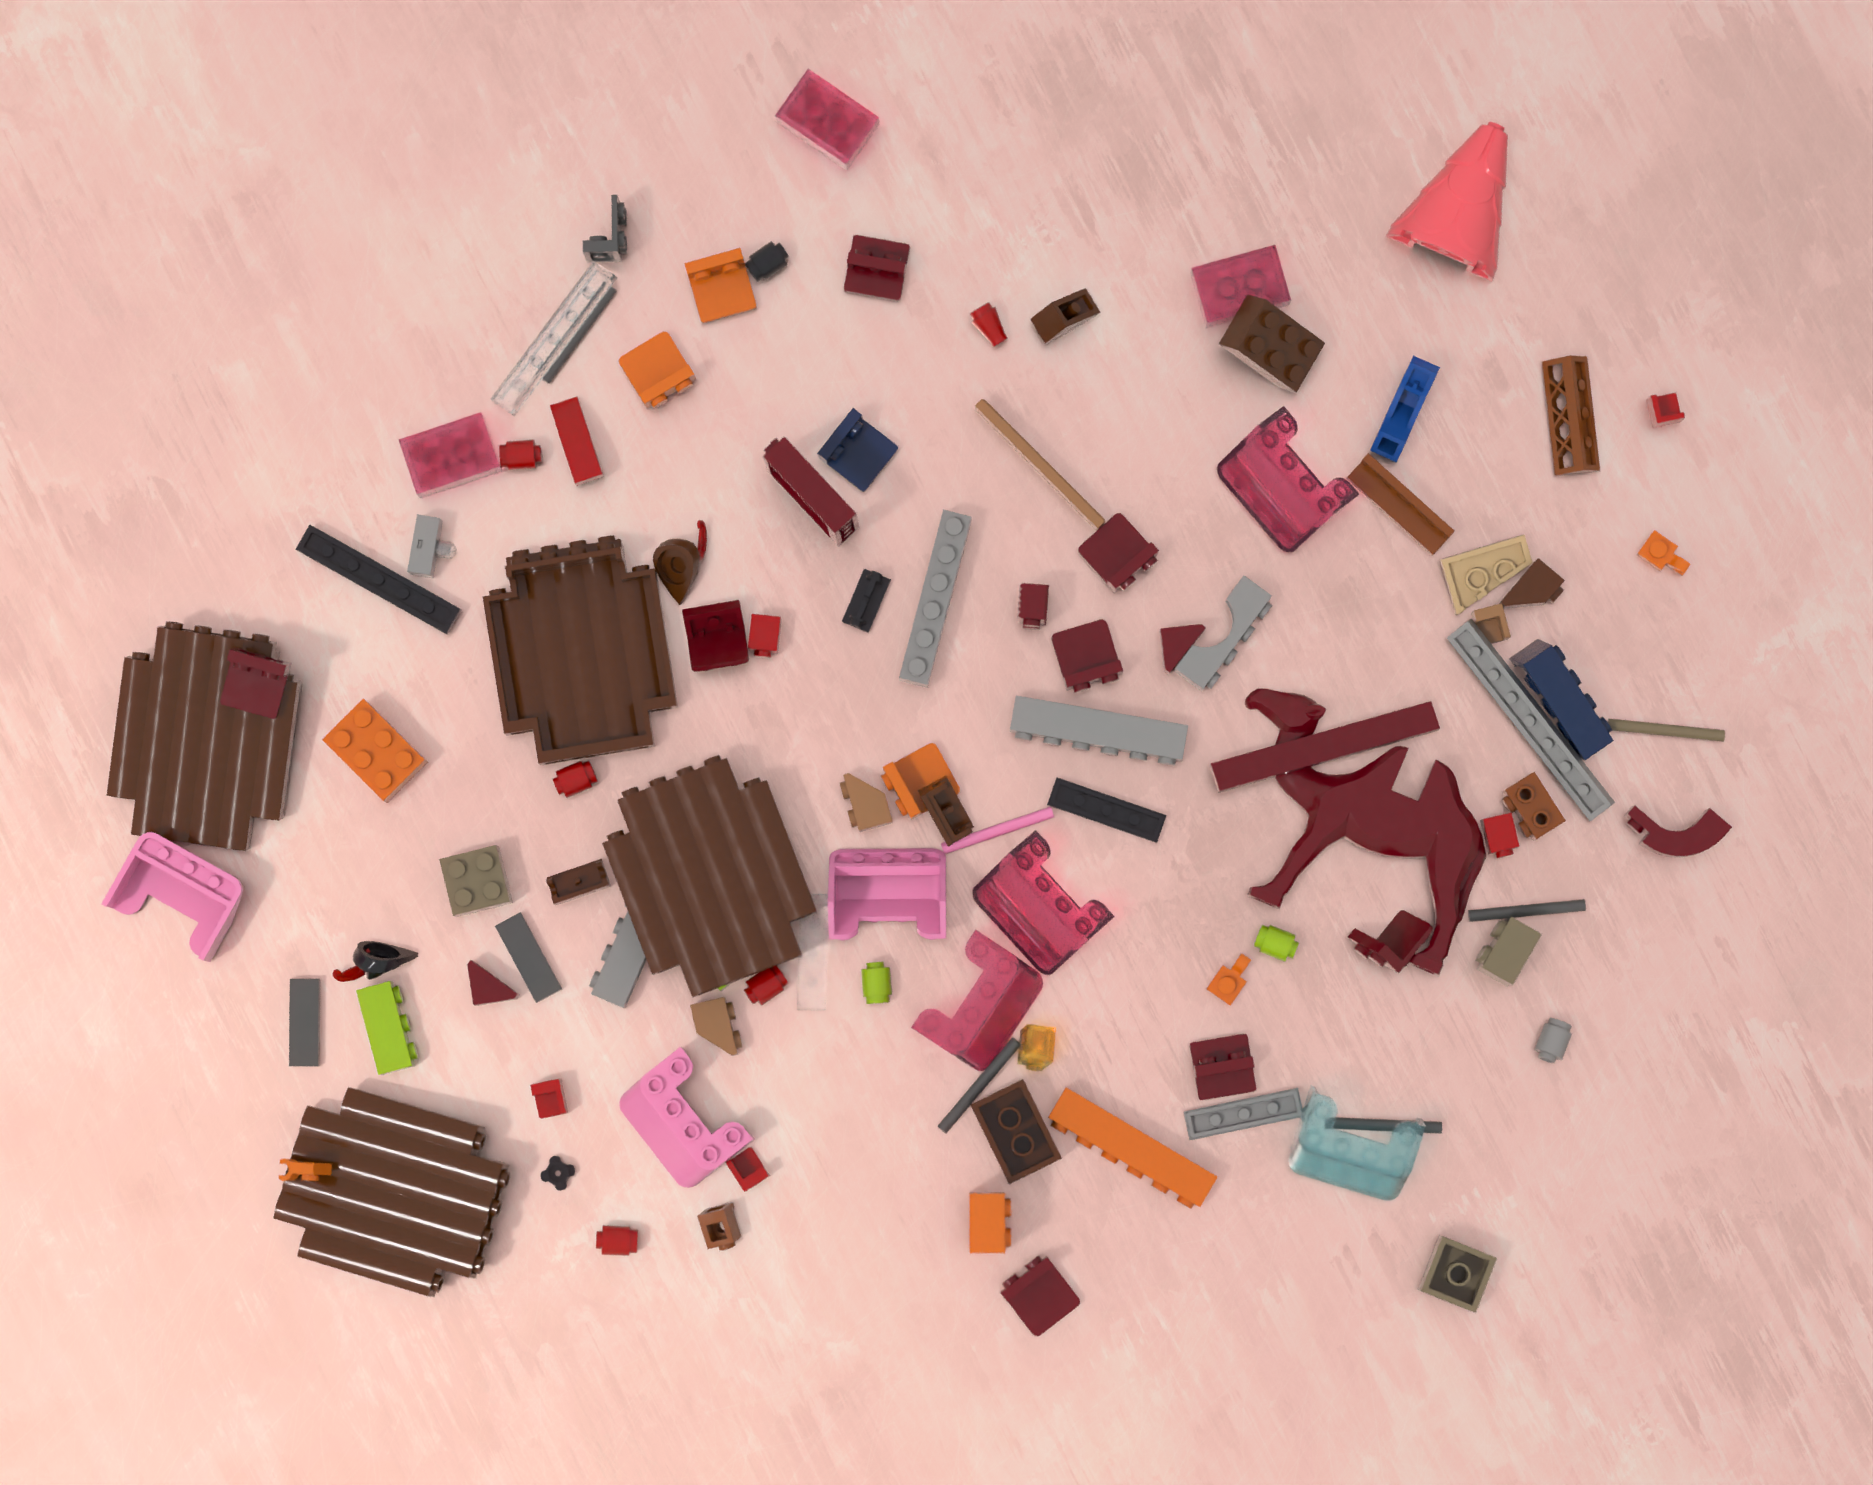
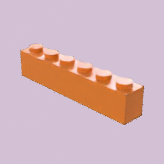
(1132, 1147)

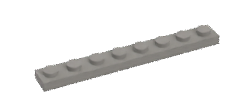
(1530, 720)

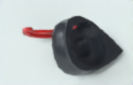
(374, 960)

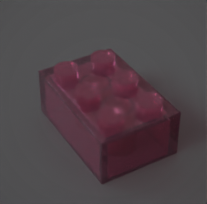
(827, 119)
(1226, 282)
(450, 455)

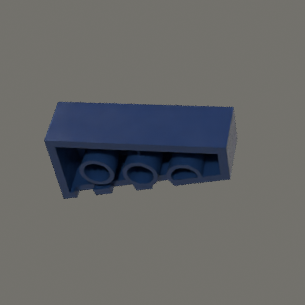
(1563, 697)

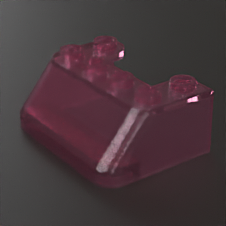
(1280, 486)
(1036, 909)
(989, 1010)

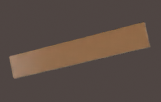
(1039, 464)

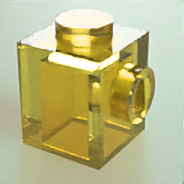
(1036, 1047)

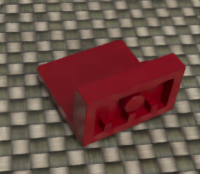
(255, 682)

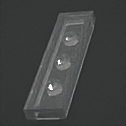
(814, 962)

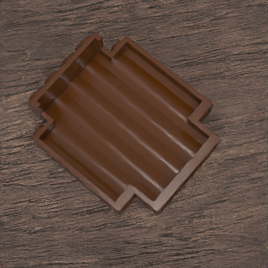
(579, 650)
(187, 758)
(709, 876)
(399, 1194)

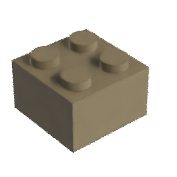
(476, 881)
(1508, 951)
(1457, 1273)

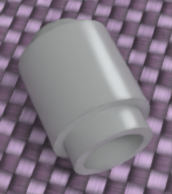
(1553, 1040)

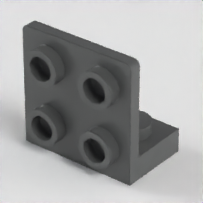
(604, 250)

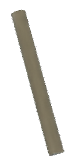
(1667, 730)

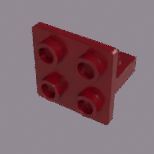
(876, 267)
(1223, 1066)

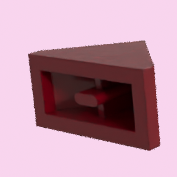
(1177, 642)
(487, 987)

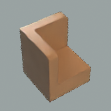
(1492, 623)

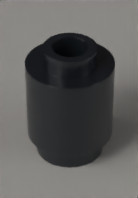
(767, 261)

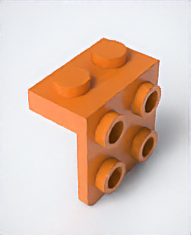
(657, 370)
(913, 774)

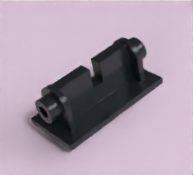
(866, 600)

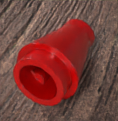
(988, 323)

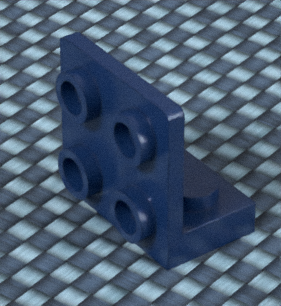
(857, 451)

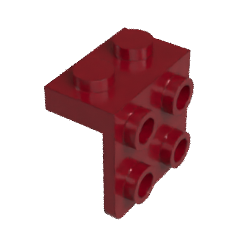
(1118, 552)
(716, 636)
(1086, 655)
(1396, 943)
(1040, 1295)

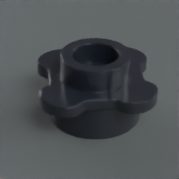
(559, 1181)

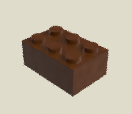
(1271, 343)
(1016, 1131)

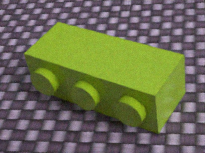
(387, 1027)

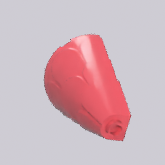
(1462, 204)

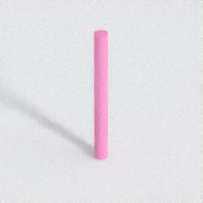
(999, 829)

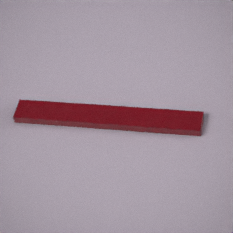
(1324, 746)

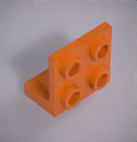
(720, 285)

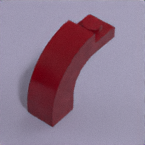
(1699, 837)

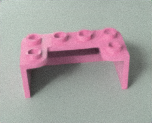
(182, 882)
(887, 887)
(674, 1128)

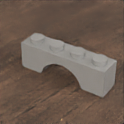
(1202, 663)

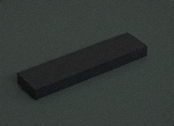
(1106, 810)

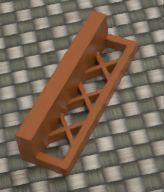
(1577, 414)
(1400, 504)

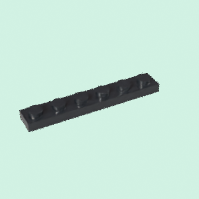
(378, 579)

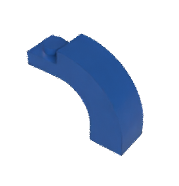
(1404, 408)

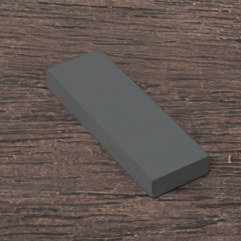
(528, 957)
(304, 1022)

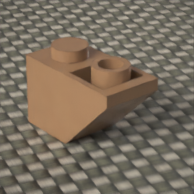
(868, 804)
(714, 1024)

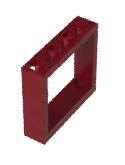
(810, 490)

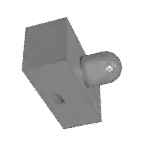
(428, 546)

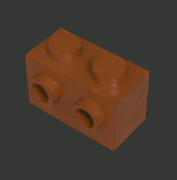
(1532, 806)

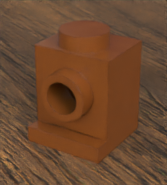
(711, 1229)

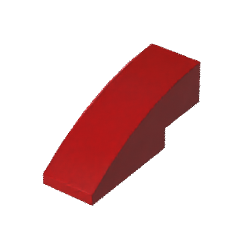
(576, 441)

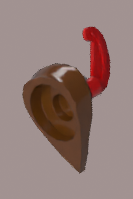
(678, 563)

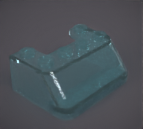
(1351, 1159)

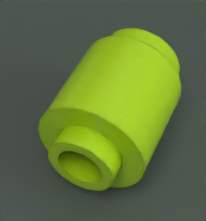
(1276, 942)
(876, 983)

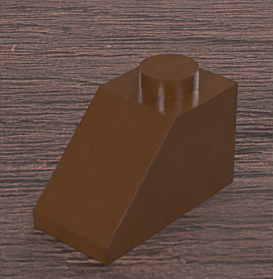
(1064, 315)
(1534, 587)

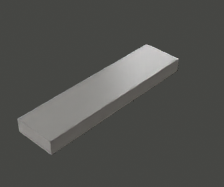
(1243, 1114)

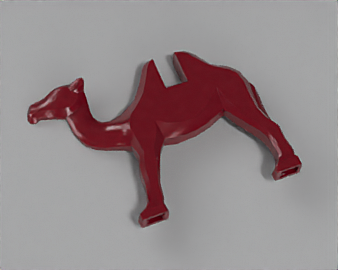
(1378, 820)

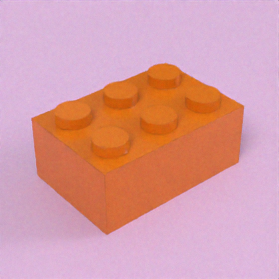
(375, 750)
(987, 1222)

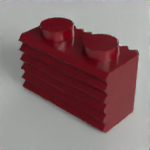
(1032, 605)

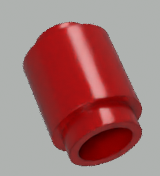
(520, 455)
(575, 778)
(765, 985)
(617, 1240)

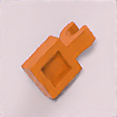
(1659, 552)
(1228, 982)
(309, 1170)

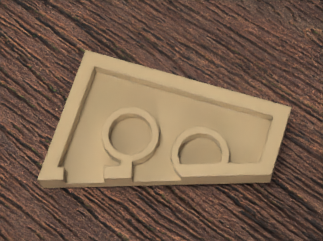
(1481, 570)

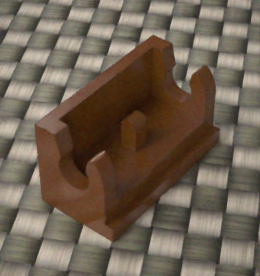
(946, 810)
(578, 882)

